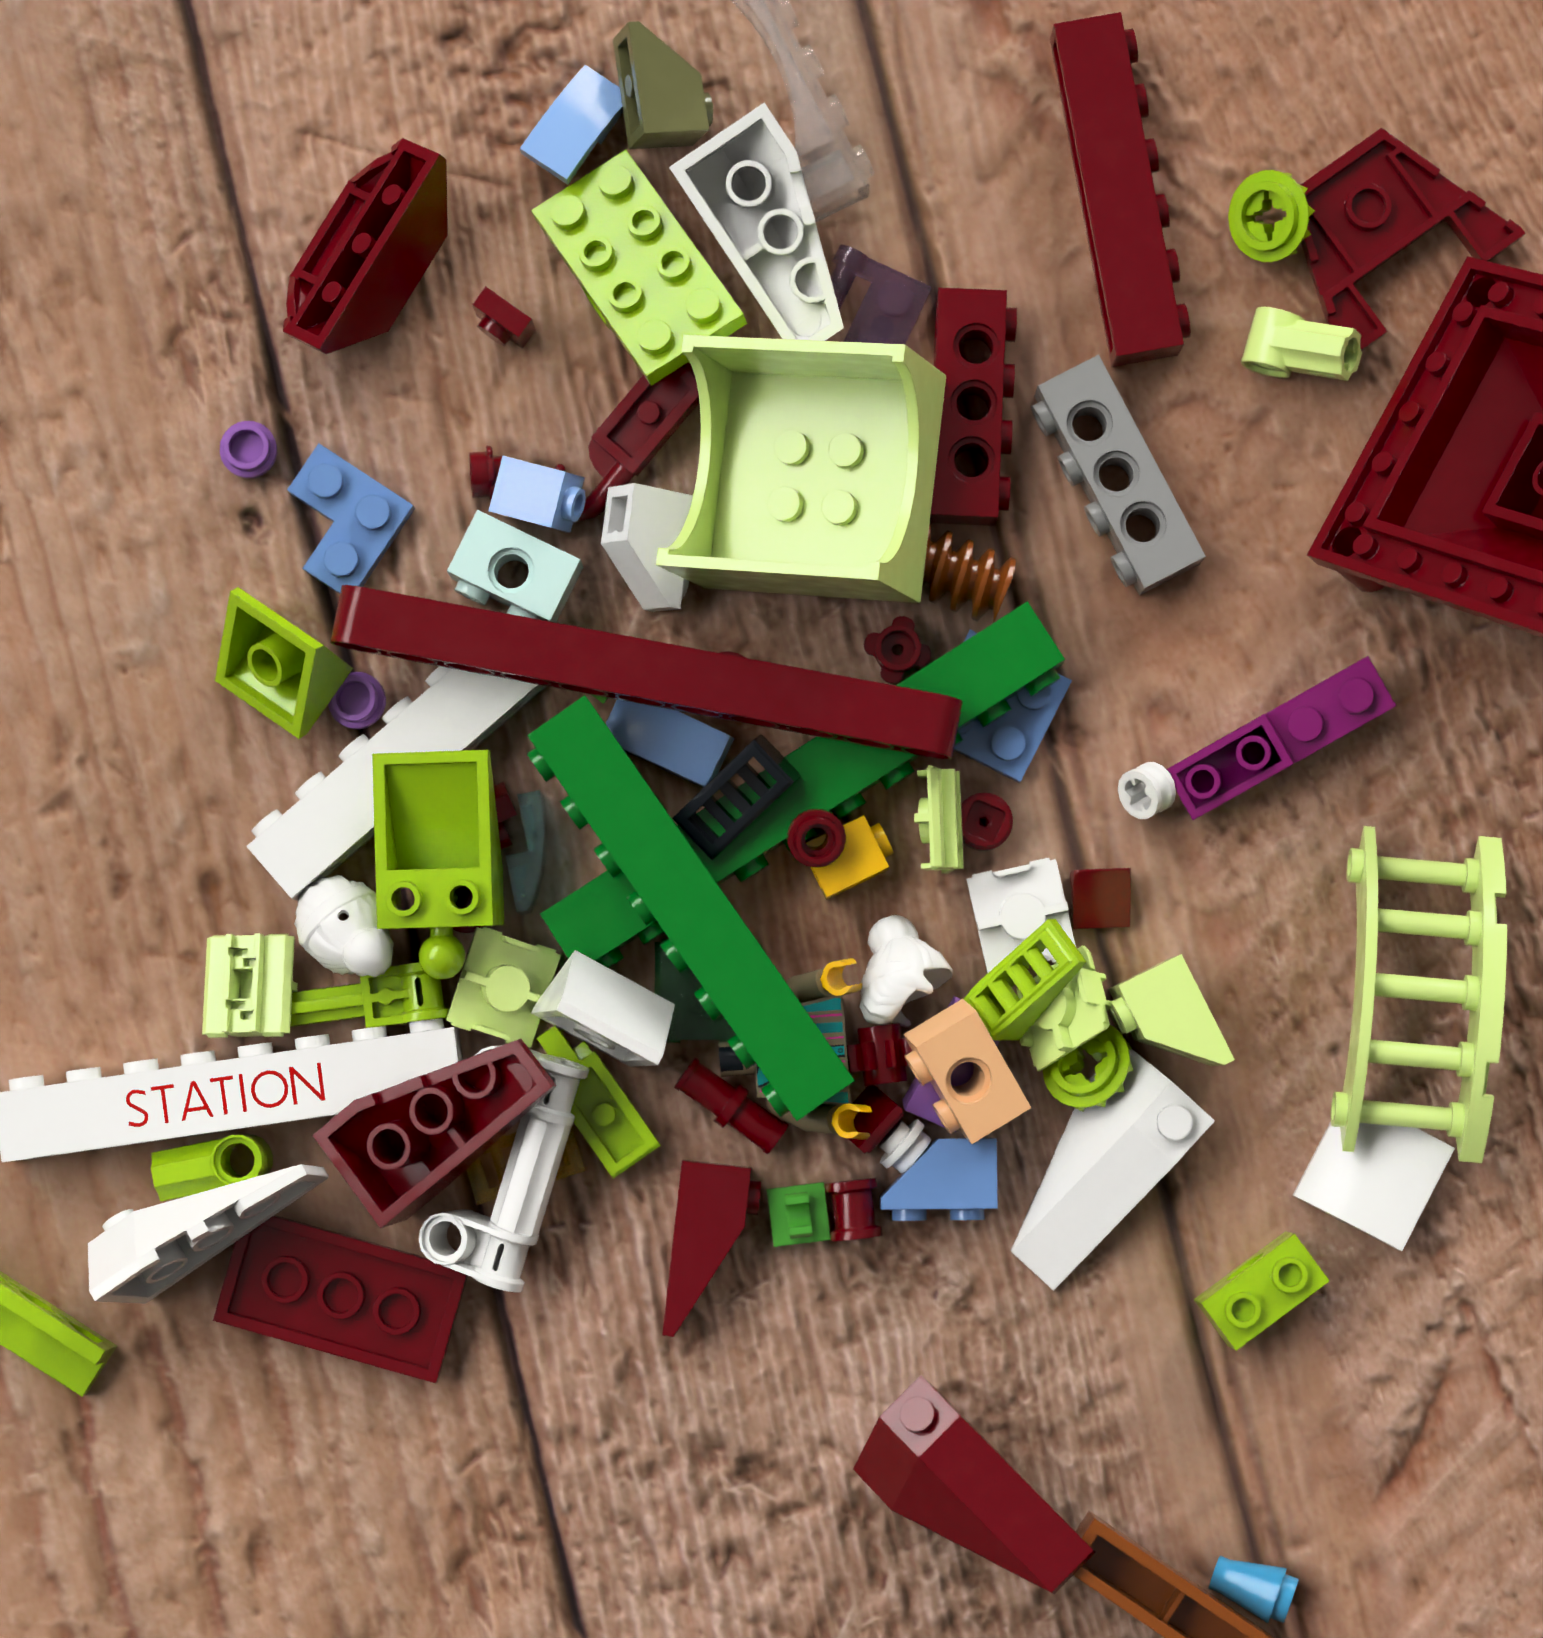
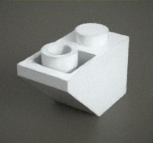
(634, 527)

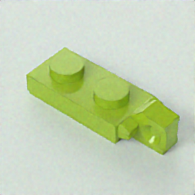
(602, 1108)

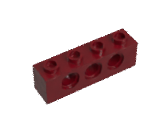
(961, 317)

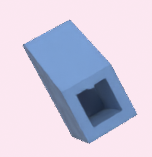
(946, 1176)

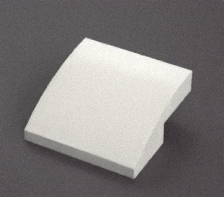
(1380, 1183)

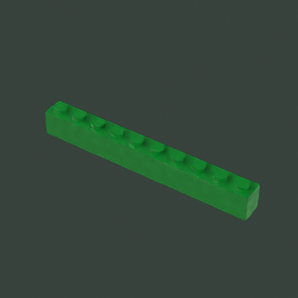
(833, 776)

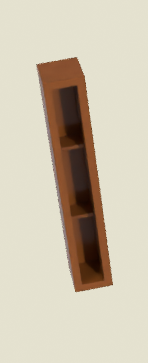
(1154, 1589)

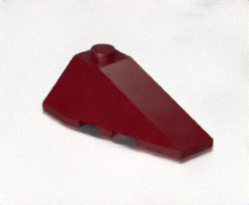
(424, 1133)
(955, 1483)

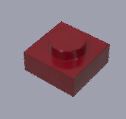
(502, 320)

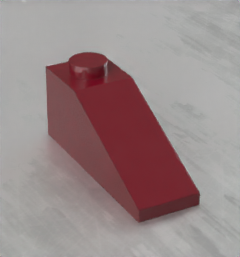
(707, 1223)

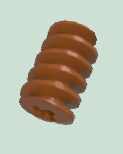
(965, 576)

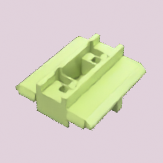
(941, 819)
(248, 985)
(502, 986)
(1071, 1018)

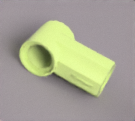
(1287, 343)

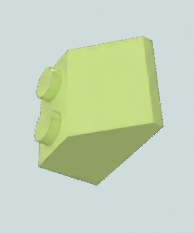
(1169, 1013)

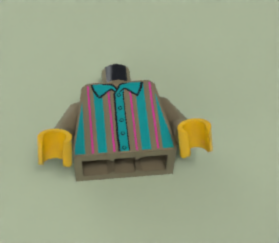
(827, 1012)

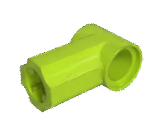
(205, 1166)

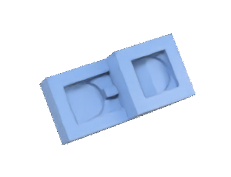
(574, 124)
(670, 740)

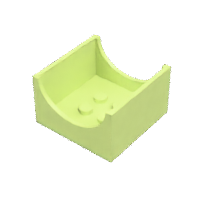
(811, 468)

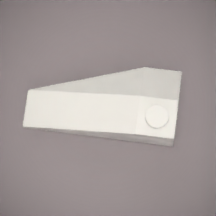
(760, 212)
(1106, 1168)
(165, 1242)

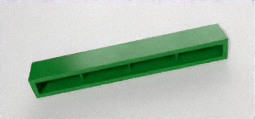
(690, 908)

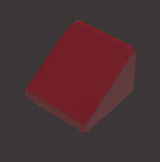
(1101, 898)
(879, 1122)

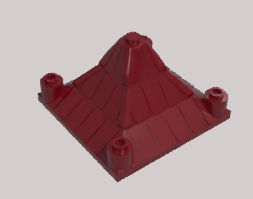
(1456, 462)

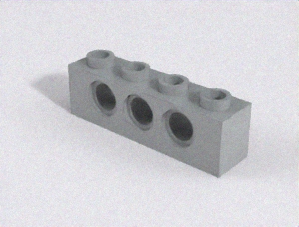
(1091, 392)

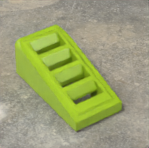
(993, 995)

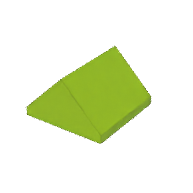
(276, 665)

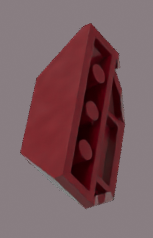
(370, 250)

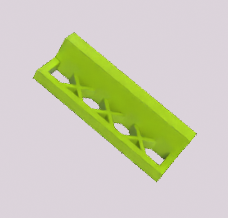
(50, 1338)

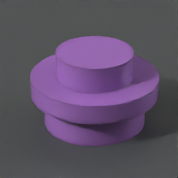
(248, 449)
(358, 701)

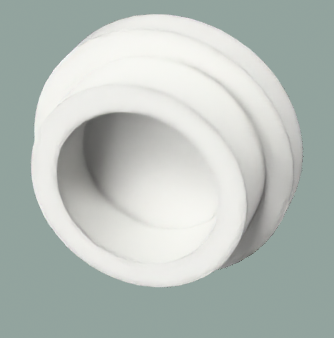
(904, 1145)

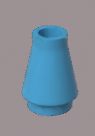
(1255, 1587)

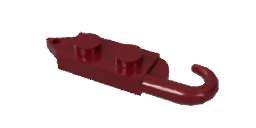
(638, 432)

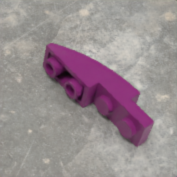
(1281, 737)

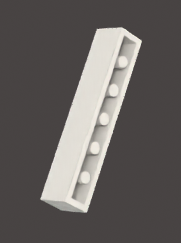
(338, 809)

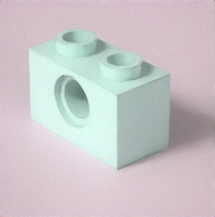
(492, 544)

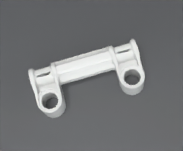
(497, 1246)

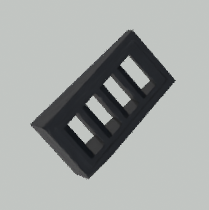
(773, 763)

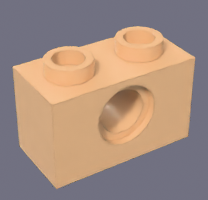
(990, 1094)

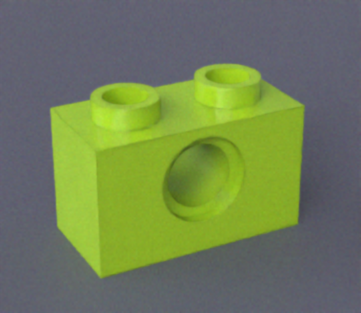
(1261, 1290)

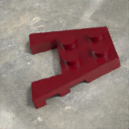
(1376, 206)

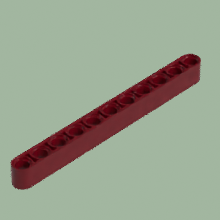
(647, 672)

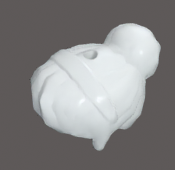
(348, 944)
(898, 971)

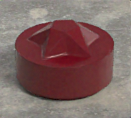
(985, 821)

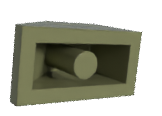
(659, 92)

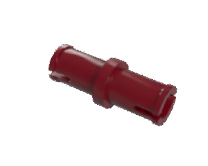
(731, 1106)

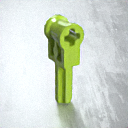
(386, 1000)

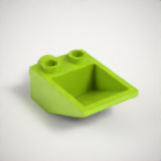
(432, 837)

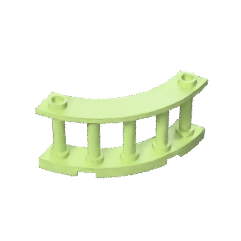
(1480, 993)

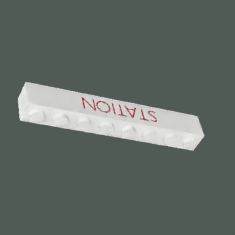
(214, 1094)

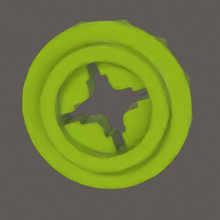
(1257, 196)
(1076, 1089)

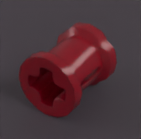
(853, 1209)

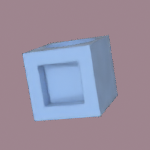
(538, 494)

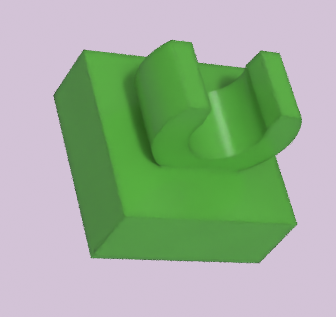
(798, 1214)

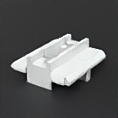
(1015, 904)

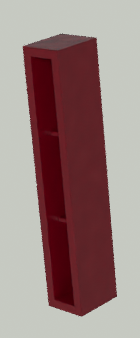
(1118, 190)

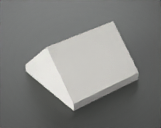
(607, 1011)

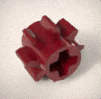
(879, 1054)

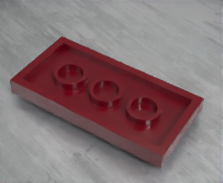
(342, 1297)

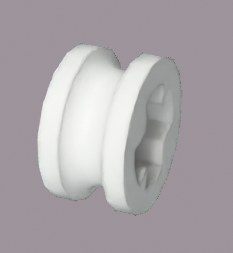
(1146, 790)

